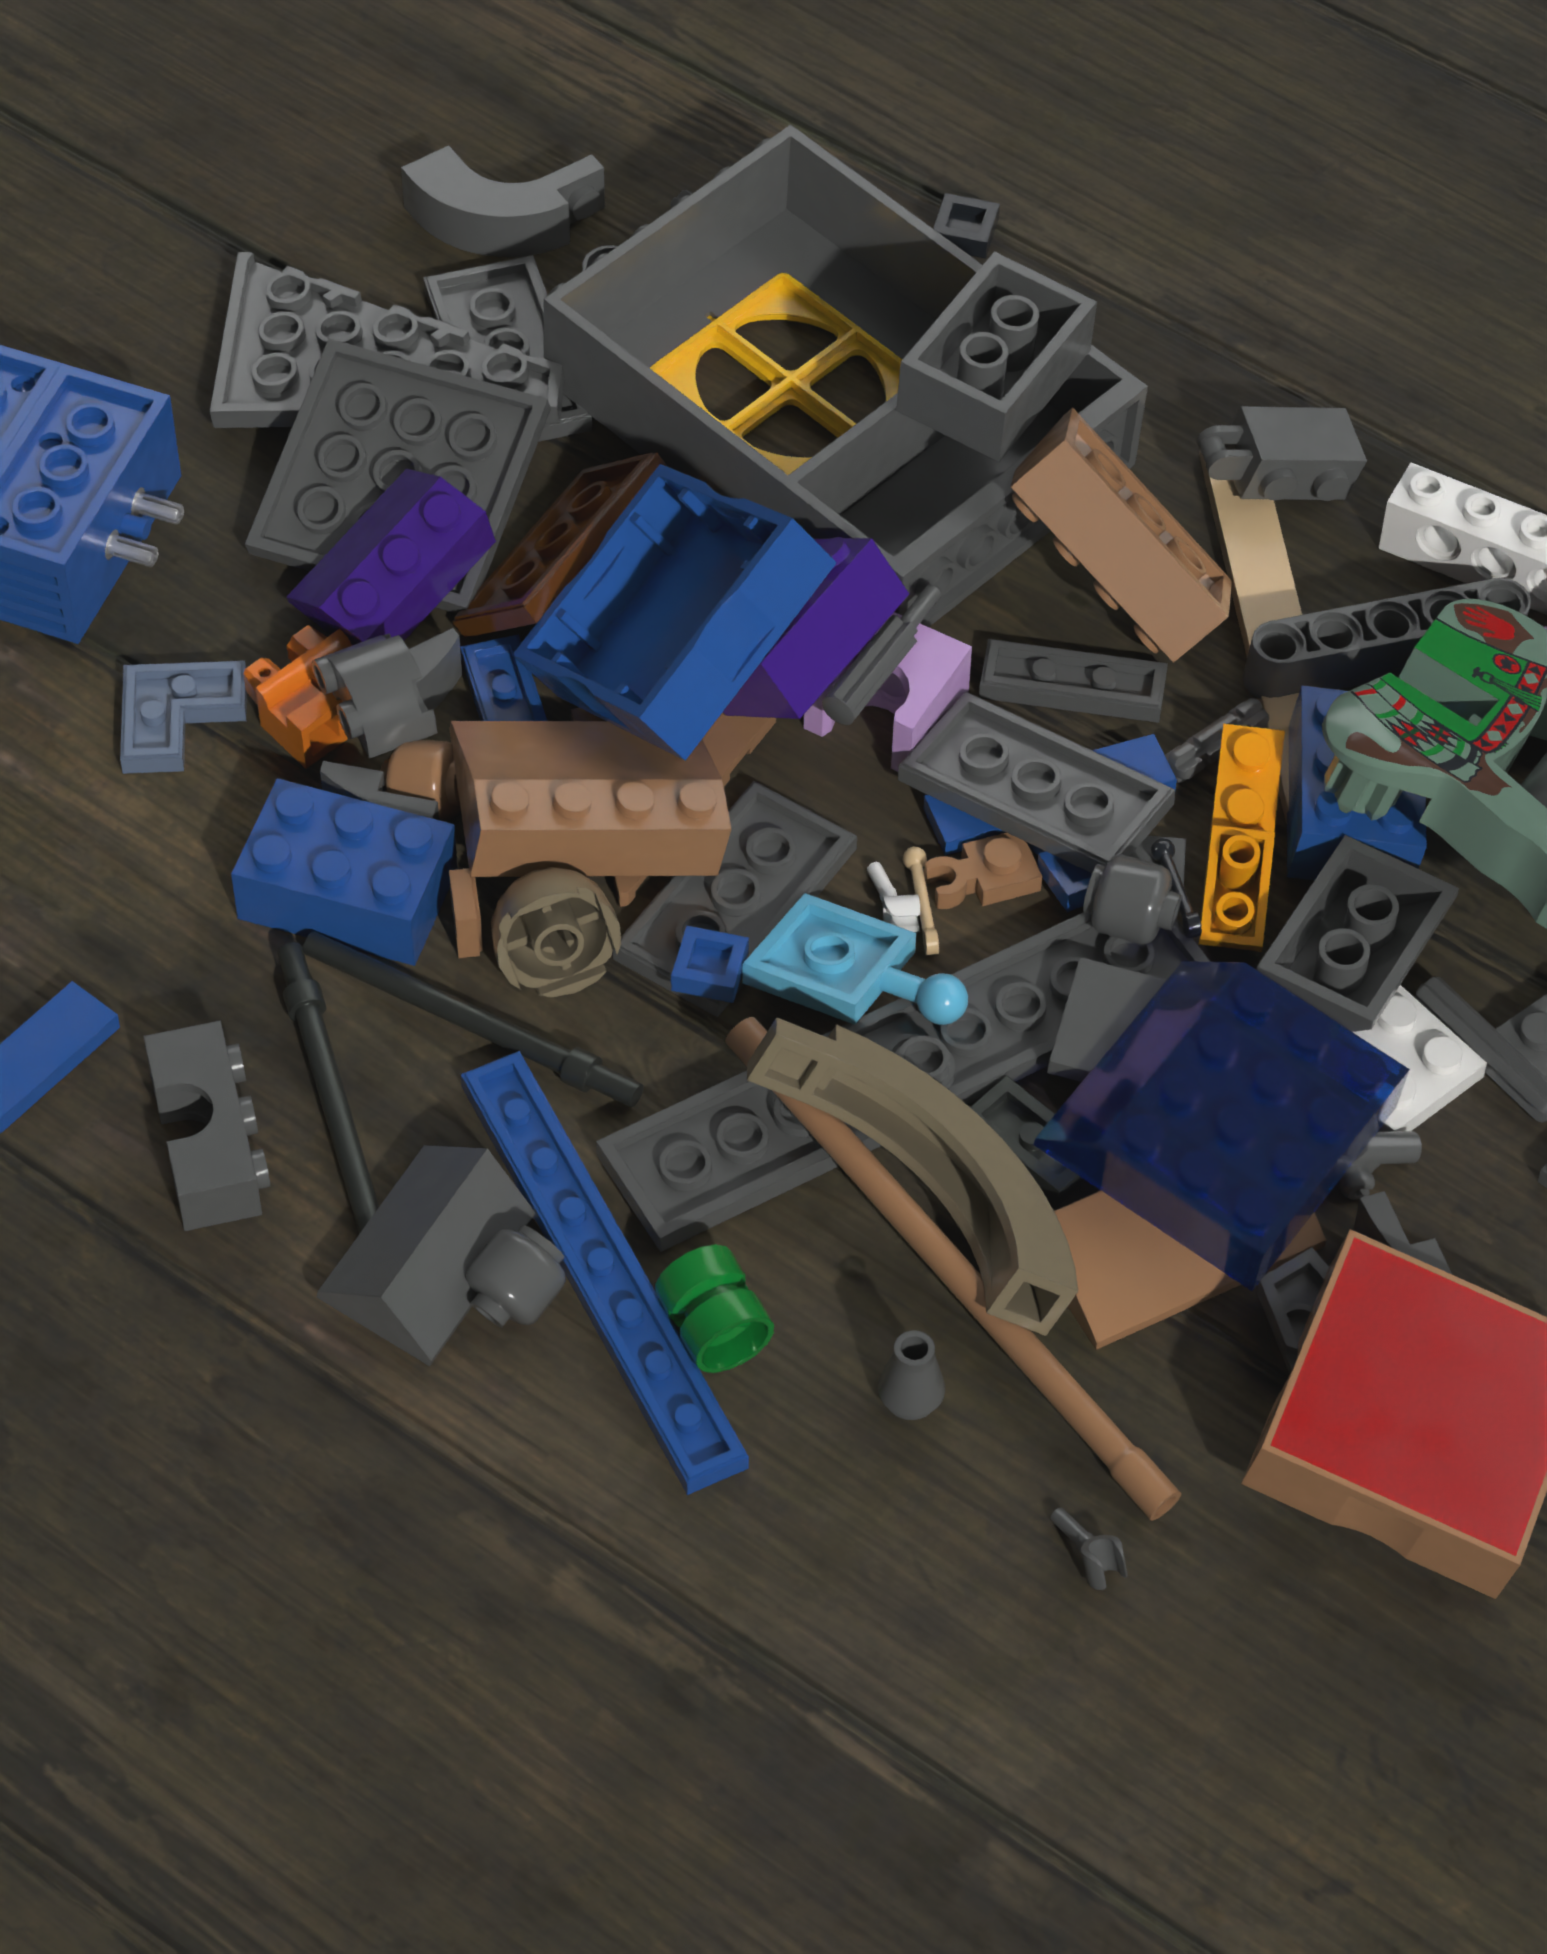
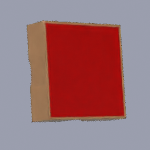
(1414, 1416)

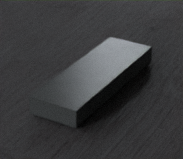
(1073, 680)

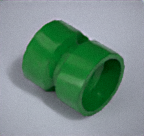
(714, 1308)

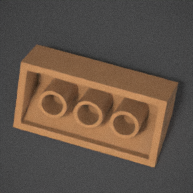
(1122, 537)

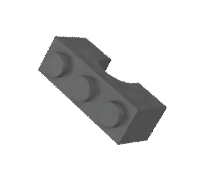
(214, 1169)

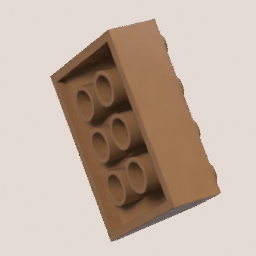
(585, 801)

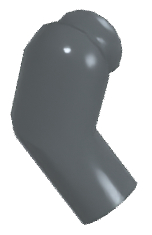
(1383, 1148)

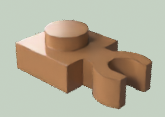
(990, 867)

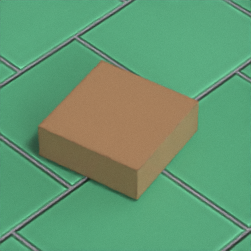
(465, 913)

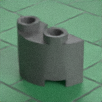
(377, 693)

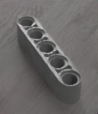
(1357, 641)

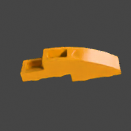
(1241, 838)

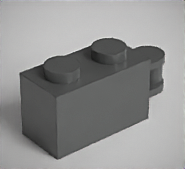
(1285, 453)

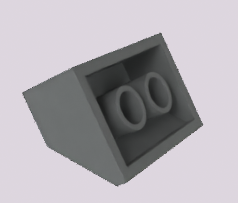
(1357, 933)

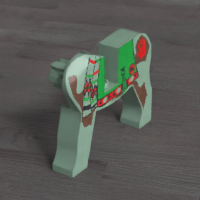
(1452, 737)

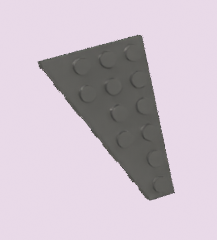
(283, 322)

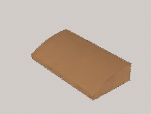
(1139, 1274)

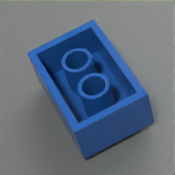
(1314, 816)
(345, 871)

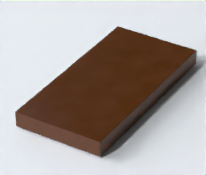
(556, 547)

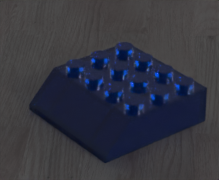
(1226, 1114)

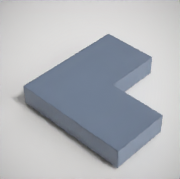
(164, 698)

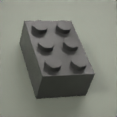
(996, 356)

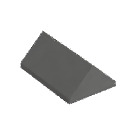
(414, 1253)

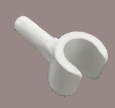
(897, 910)

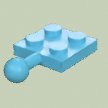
(843, 962)

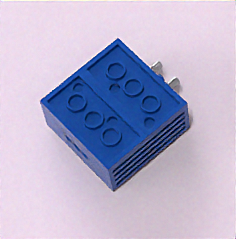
(78, 488)

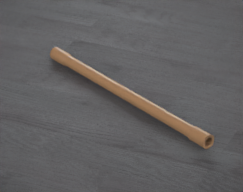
(1127, 1463)

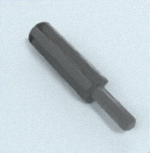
(878, 660)

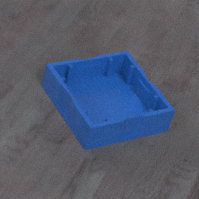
(675, 610)

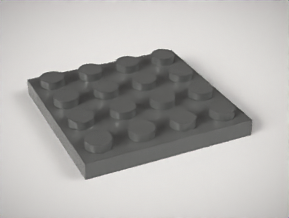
(371, 421)

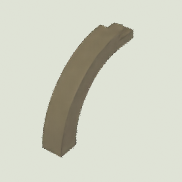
(948, 1146)

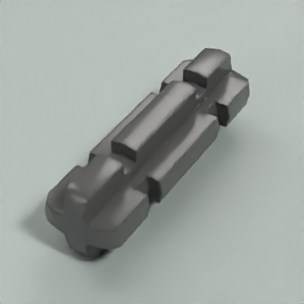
(1204, 746)

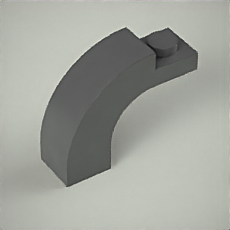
(496, 215)

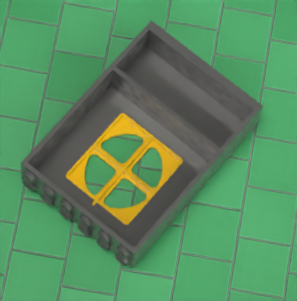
(825, 248)

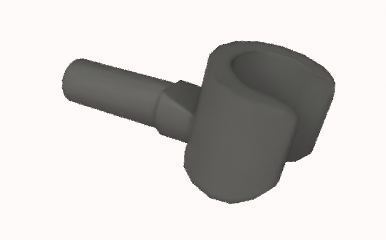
(1098, 1552)

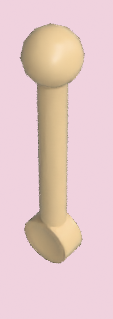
(915, 859)

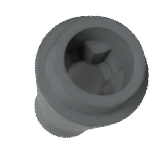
(912, 1378)

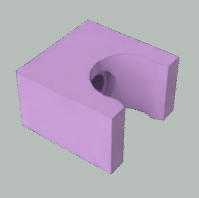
(917, 690)

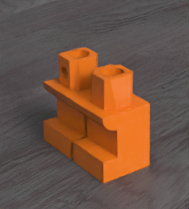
(291, 700)

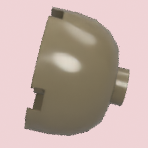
(554, 932)

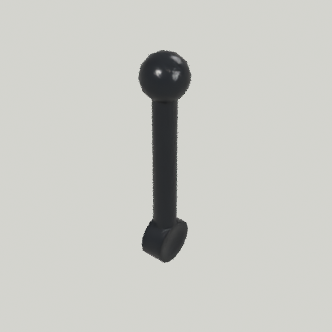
(1164, 851)

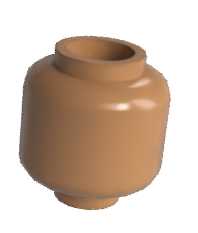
(426, 772)

